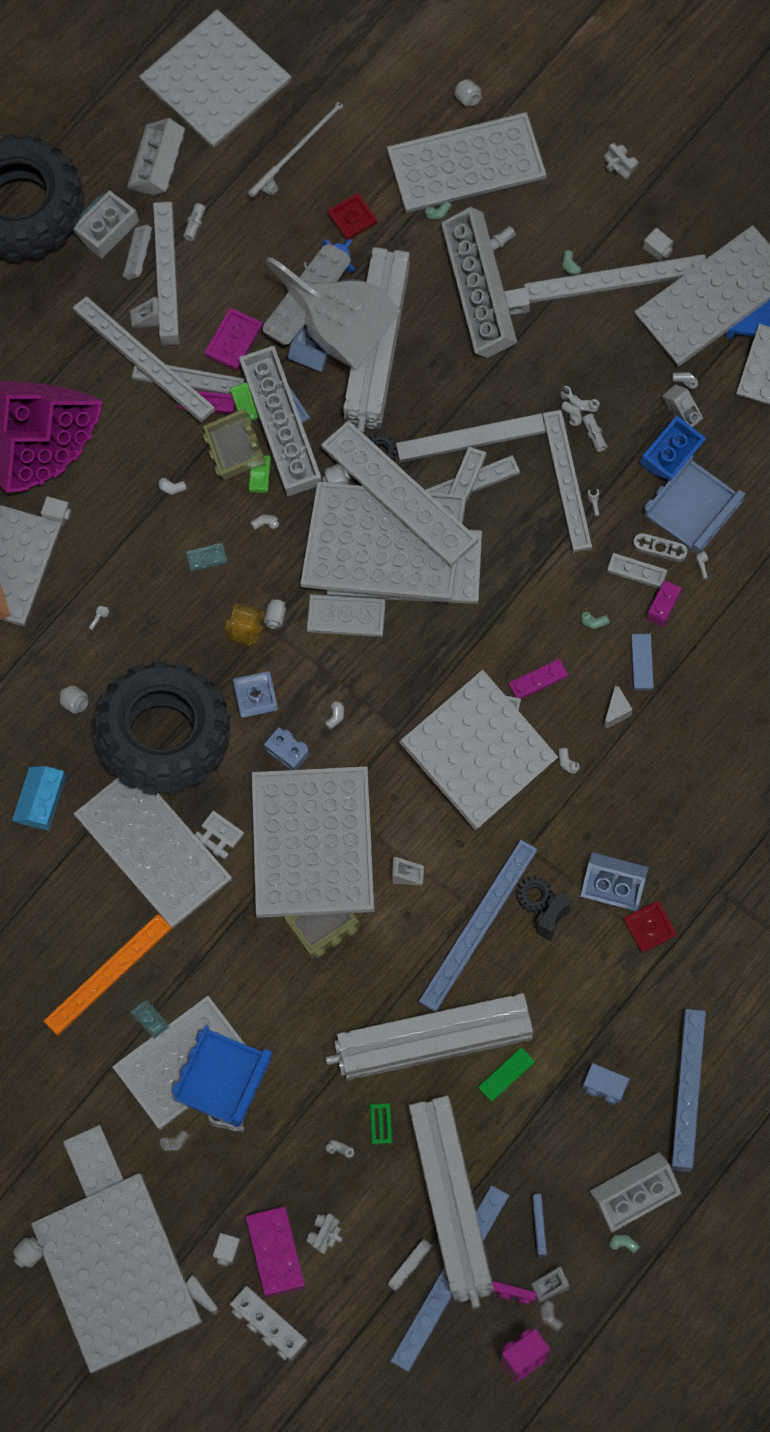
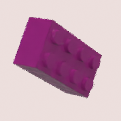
(275, 1252)
(525, 1355)

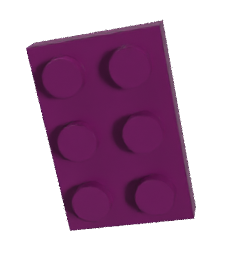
(233, 338)

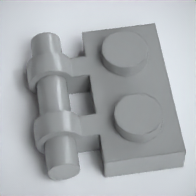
(221, 829)

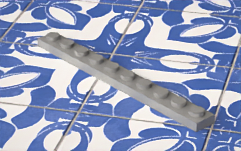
(611, 279)
(143, 359)

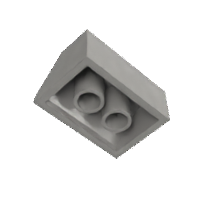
(106, 224)

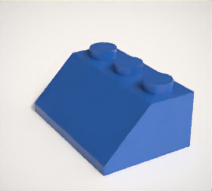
(672, 449)

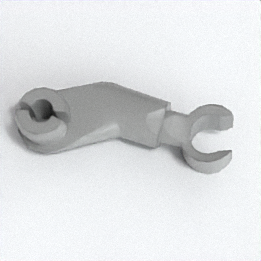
(583, 405)

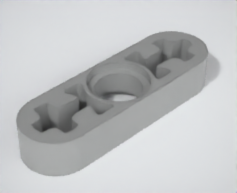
(656, 540)
(410, 1264)

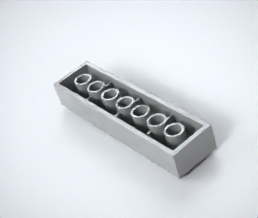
(479, 282)
(280, 421)

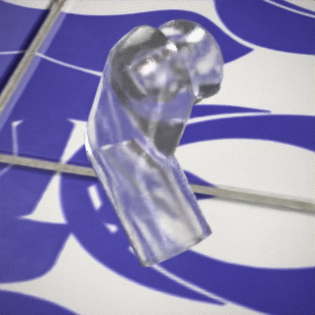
(548, 1316)

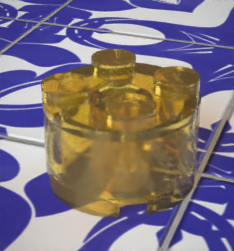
(245, 624)

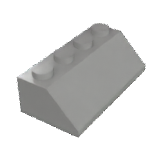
(156, 157)
(635, 1192)

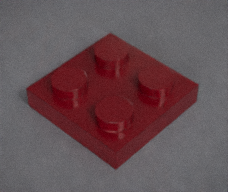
(352, 216)
(650, 927)

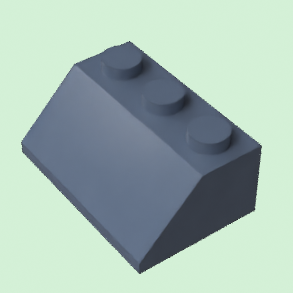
(614, 881)

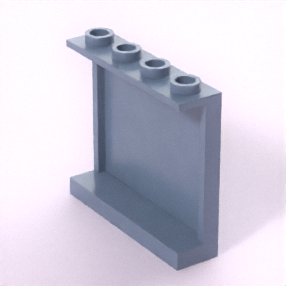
(693, 506)

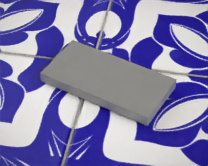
(346, 615)

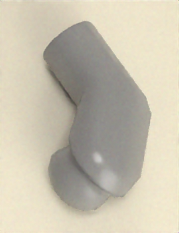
(171, 488)
(265, 519)
(566, 763)

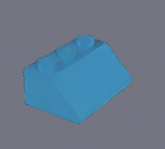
(39, 797)

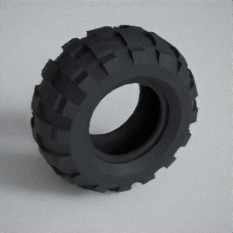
(60, 210)
(161, 687)

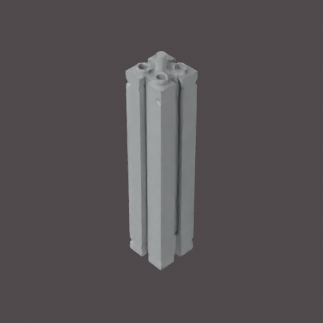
(370, 382)
(432, 1037)
(452, 1200)

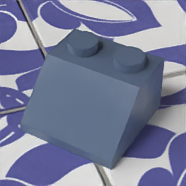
(307, 351)

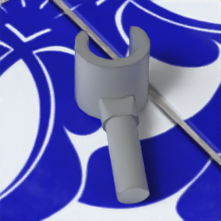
(594, 499)
(700, 559)
(101, 612)

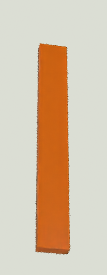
(107, 974)

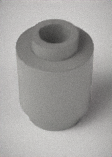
(275, 614)

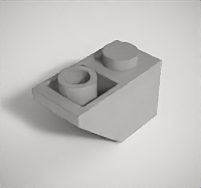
(682, 405)

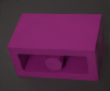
(664, 603)

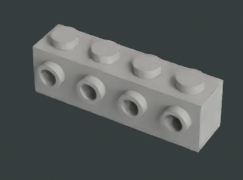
(268, 1323)

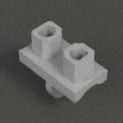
(619, 162)
(327, 1234)

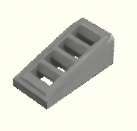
(200, 1295)

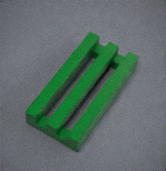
(381, 1141)

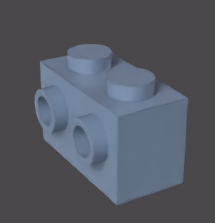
(286, 749)

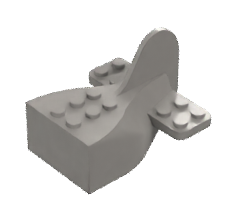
(339, 315)

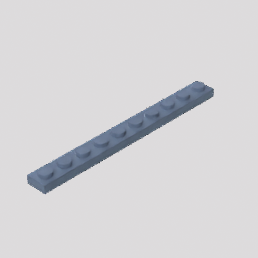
(478, 926)
(441, 1292)

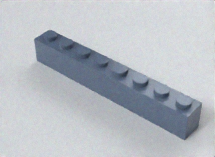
(688, 1090)

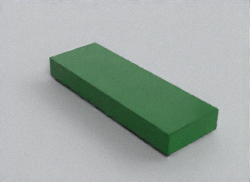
(506, 1075)

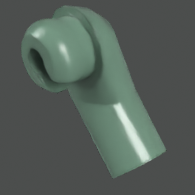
(432, 213)
(570, 266)
(592, 622)
(623, 1240)

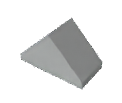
(145, 314)
(618, 709)
(407, 872)
(551, 1285)

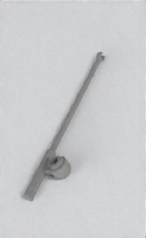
(267, 183)

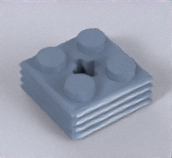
(252, 705)

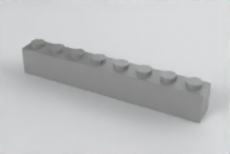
(166, 273)

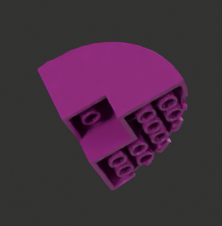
(41, 431)

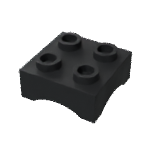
(557, 908)

